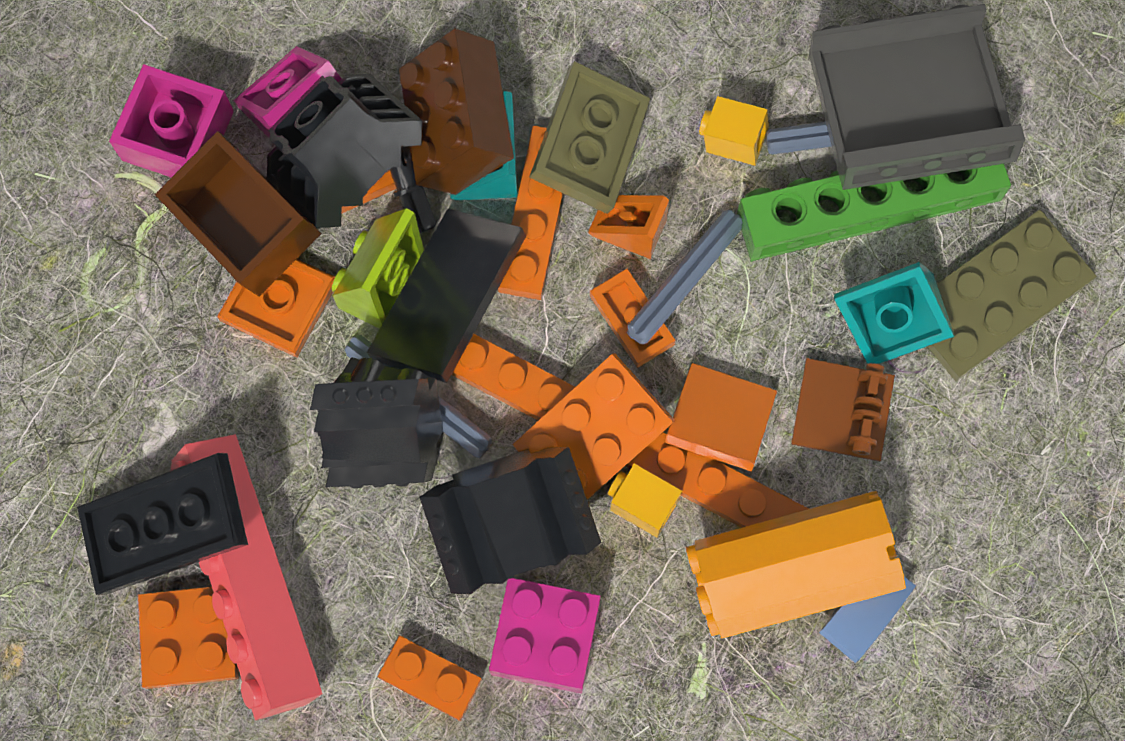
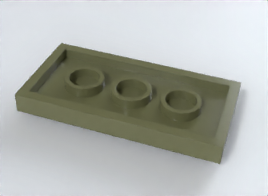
(1007, 292)

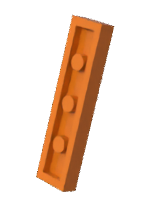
(538, 215)

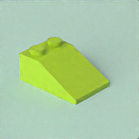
(379, 267)

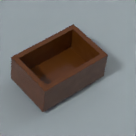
(462, 112)
(237, 214)

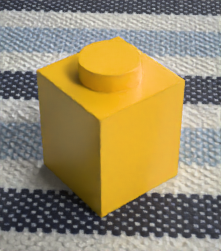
(734, 130)
(643, 499)

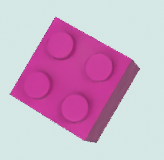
(168, 120)
(544, 635)

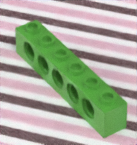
(769, 236)

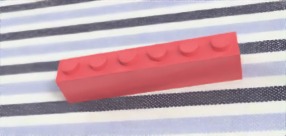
(256, 602)

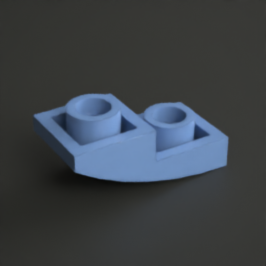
(859, 624)

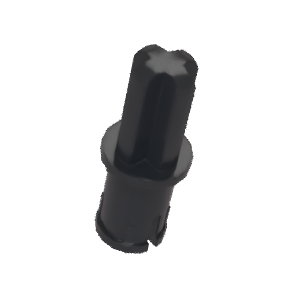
(412, 195)

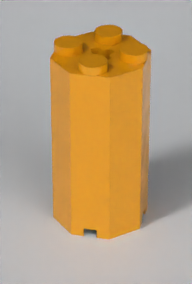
(796, 565)

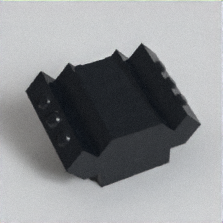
(338, 145)
(378, 425)
(509, 518)

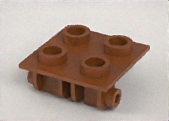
(843, 409)

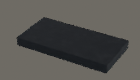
(447, 294)
(162, 524)

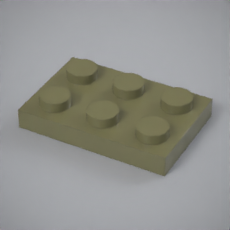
(590, 137)

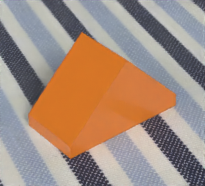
(633, 223)

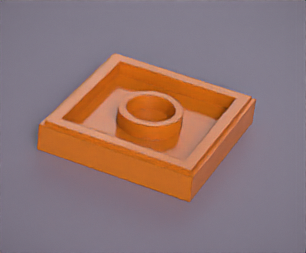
(284, 311)
(721, 417)

